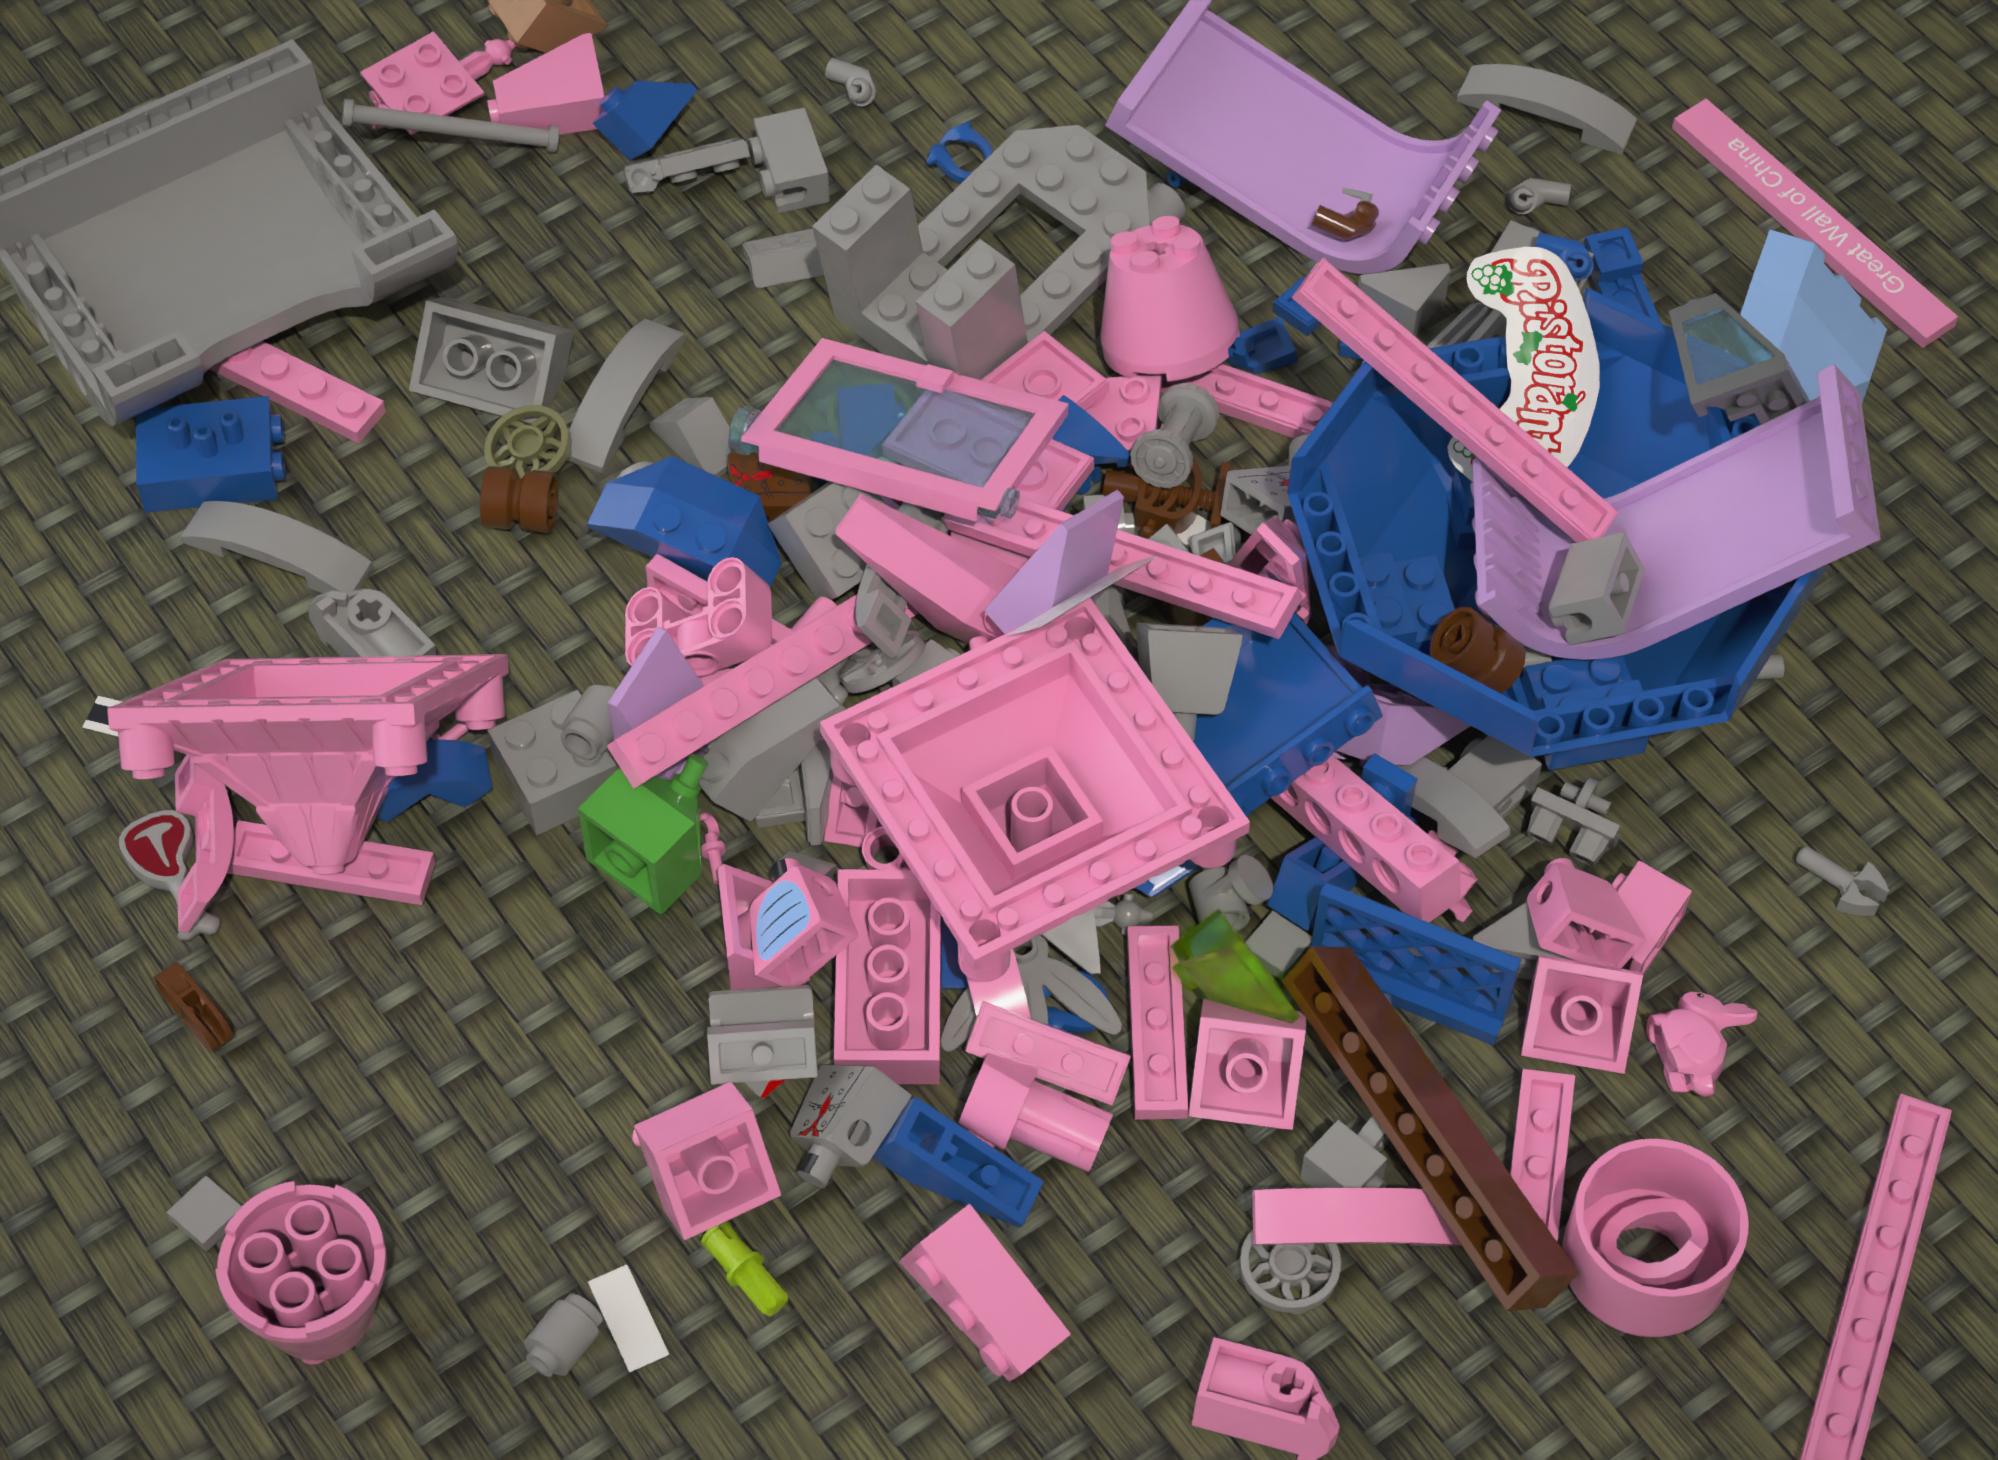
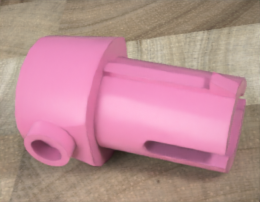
(1015, 1107)

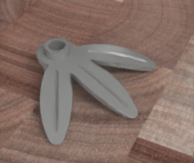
(1040, 971)

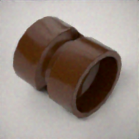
(513, 499)
(1478, 649)

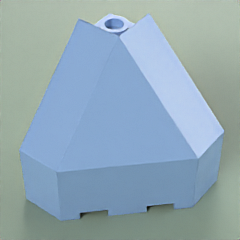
(1811, 314)

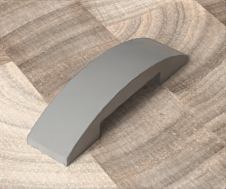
(1552, 97)
(617, 391)
(278, 542)
(881, 607)
(1460, 812)

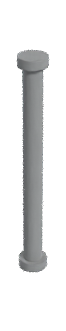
(449, 125)

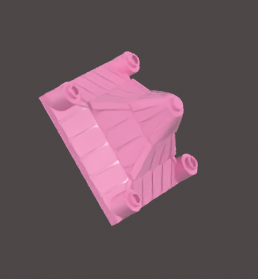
(309, 735)
(1033, 783)

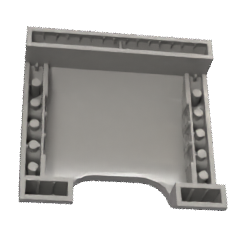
(204, 231)

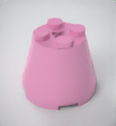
(1165, 304)
(304, 1269)

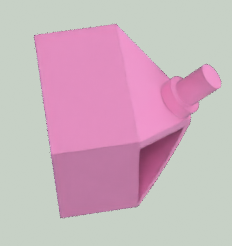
(707, 1160)

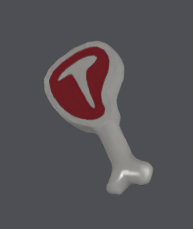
(157, 854)

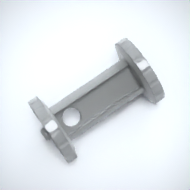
(1164, 453)

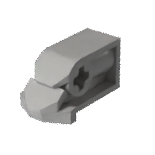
(366, 625)

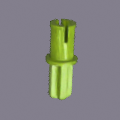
(744, 1268)

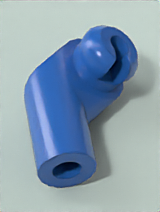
(1571, 253)

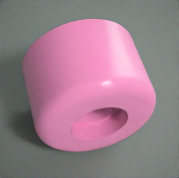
(1676, 1194)

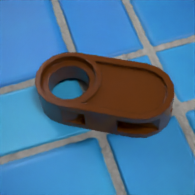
(193, 1007)

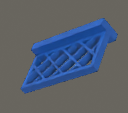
(1424, 983)

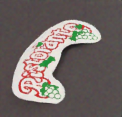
(1547, 349)

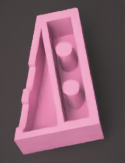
(985, 1294)

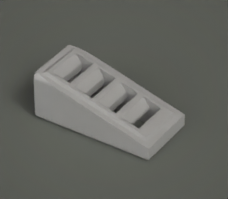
(816, 787)

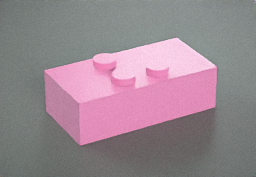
(889, 977)

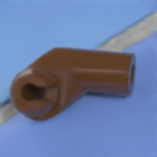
(1347, 225)

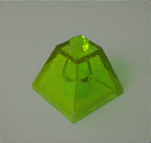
(1228, 970)

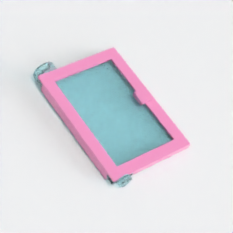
(902, 431)

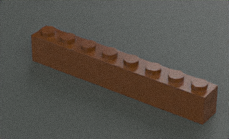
(1430, 1129)

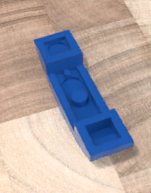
(1619, 269)

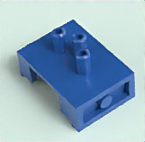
(208, 453)

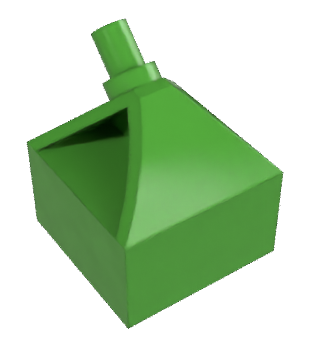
(647, 834)

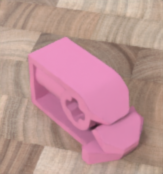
(1264, 1400)

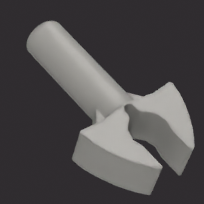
(1847, 882)

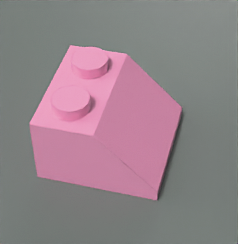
(1246, 1067)

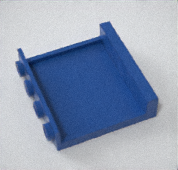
(1282, 713)

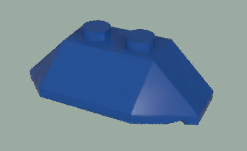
(687, 519)

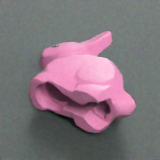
(1692, 1040)

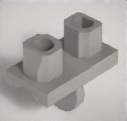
(1593, 831)

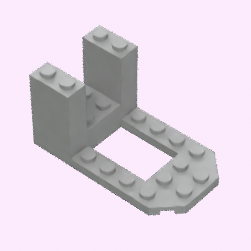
(892, 276)

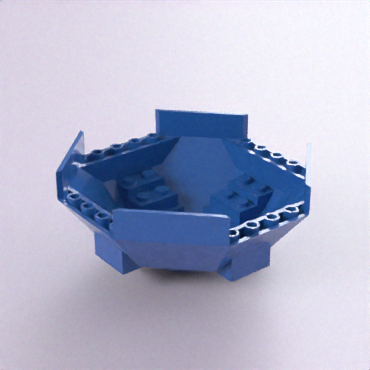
(1397, 548)

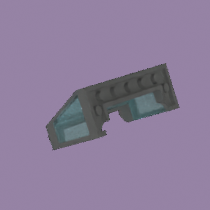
(1732, 363)

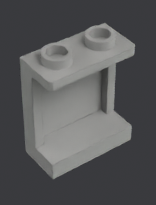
(761, 1034)

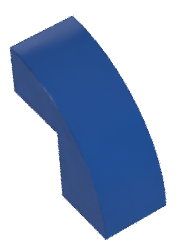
(453, 773)

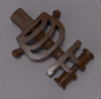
(1148, 498)

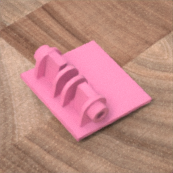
(421, 80)
(1129, 407)

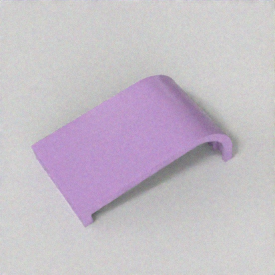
(1286, 144)
(1703, 530)

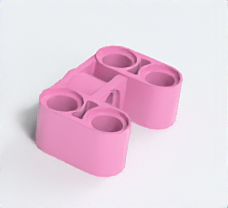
(724, 634)

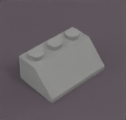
(488, 357)

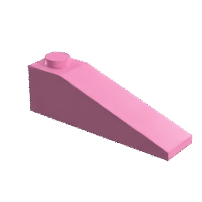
(1278, 553)
(928, 568)

